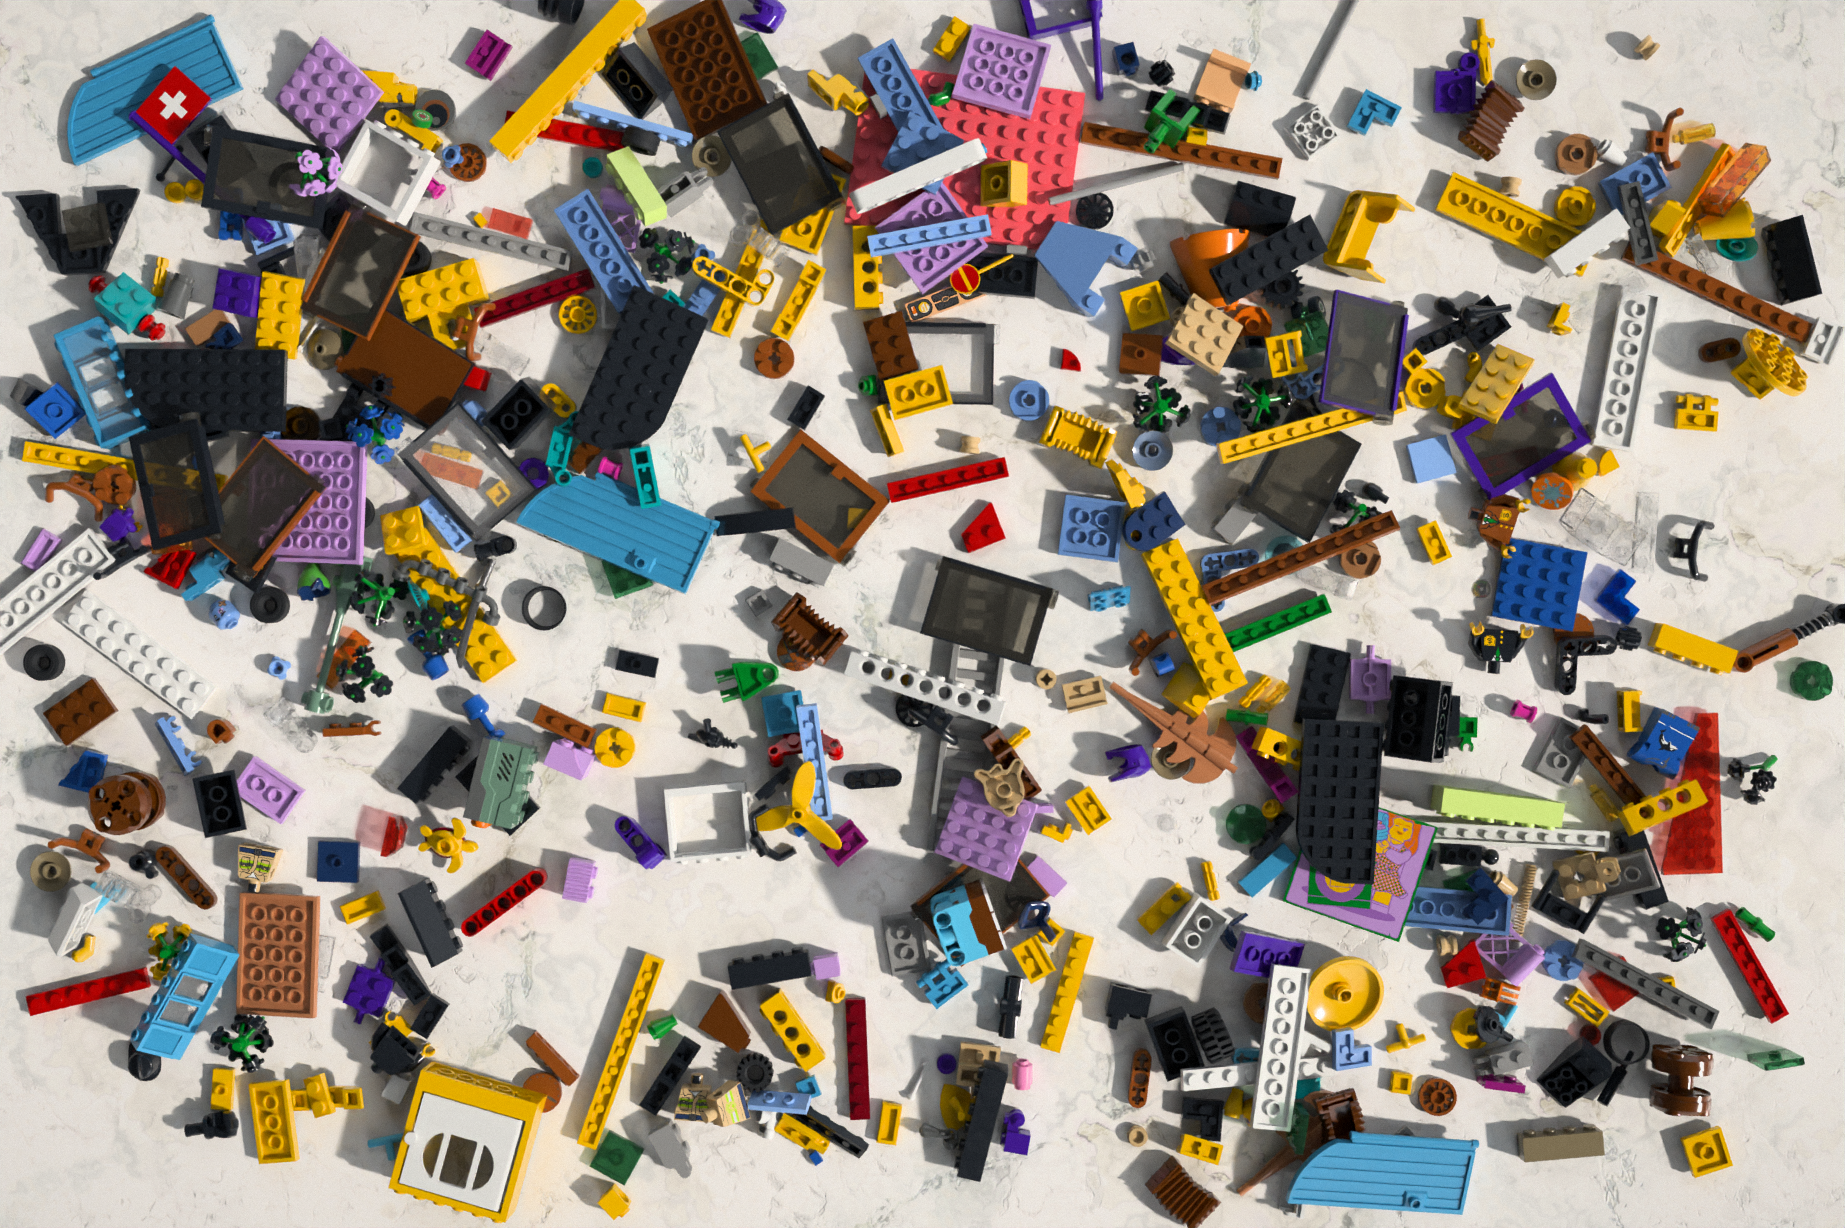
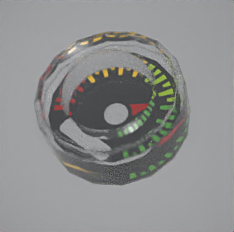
(1482, 588)

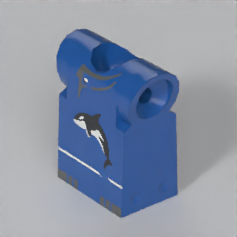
(1663, 742)

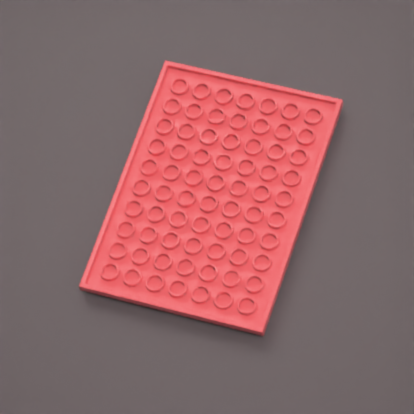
(1043, 142)

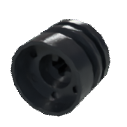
(567, 10)

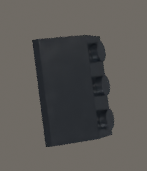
(637, 80)
(1258, 209)
(219, 803)

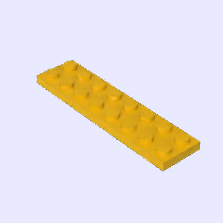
(1504, 218)
(1194, 619)
(486, 648)

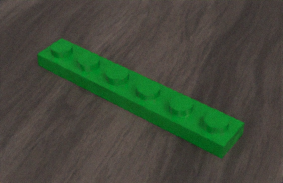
(1278, 622)

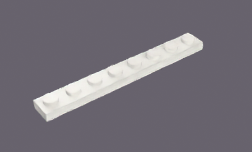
(1245, 1073)

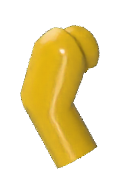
(1475, 365)
(86, 951)

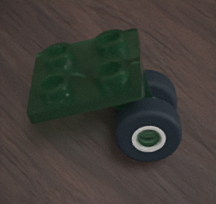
(1312, 323)

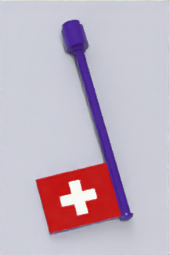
(167, 117)

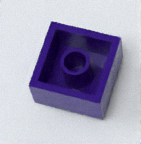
(237, 292)

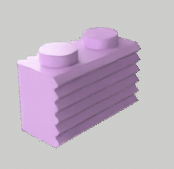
(579, 880)

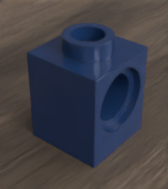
(1125, 50)

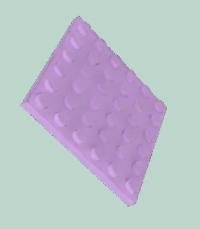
(336, 521)

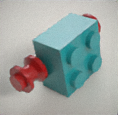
(127, 305)

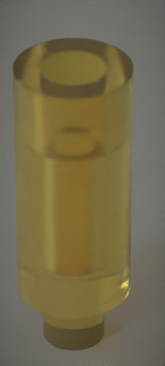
(1694, 134)
(1273, 697)
(1604, 803)

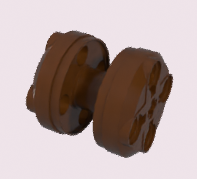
(126, 802)
(1679, 1094)

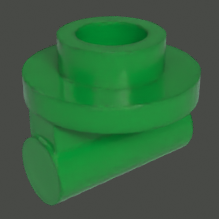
(868, 386)

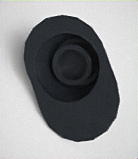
(143, 1065)

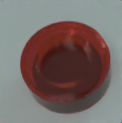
(1591, 1033)

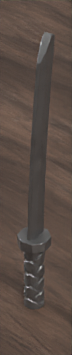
(472, 614)

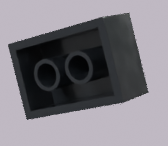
(519, 413)
(1174, 1042)

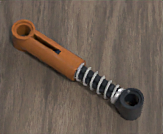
(1787, 639)

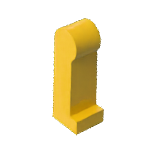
(399, 121)

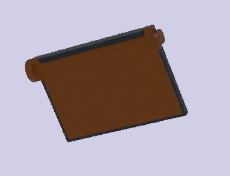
(422, 368)

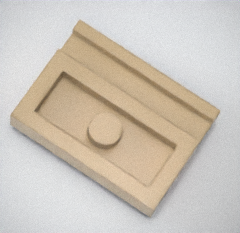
(1084, 694)

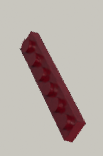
(538, 297)
(857, 1058)

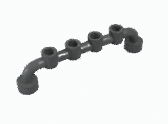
(460, 585)

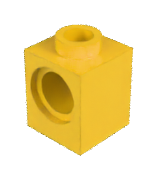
(615, 1202)

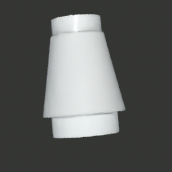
(1610, 152)

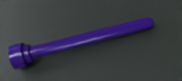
(1094, 9)

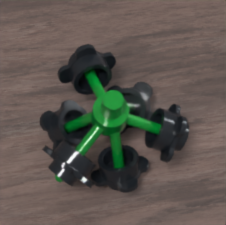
(239, 1046)

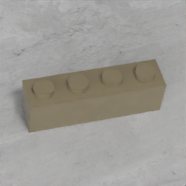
(1560, 1143)

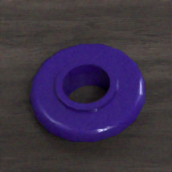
(543, 470)

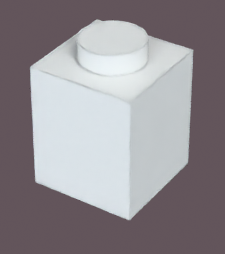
(398, 1087)

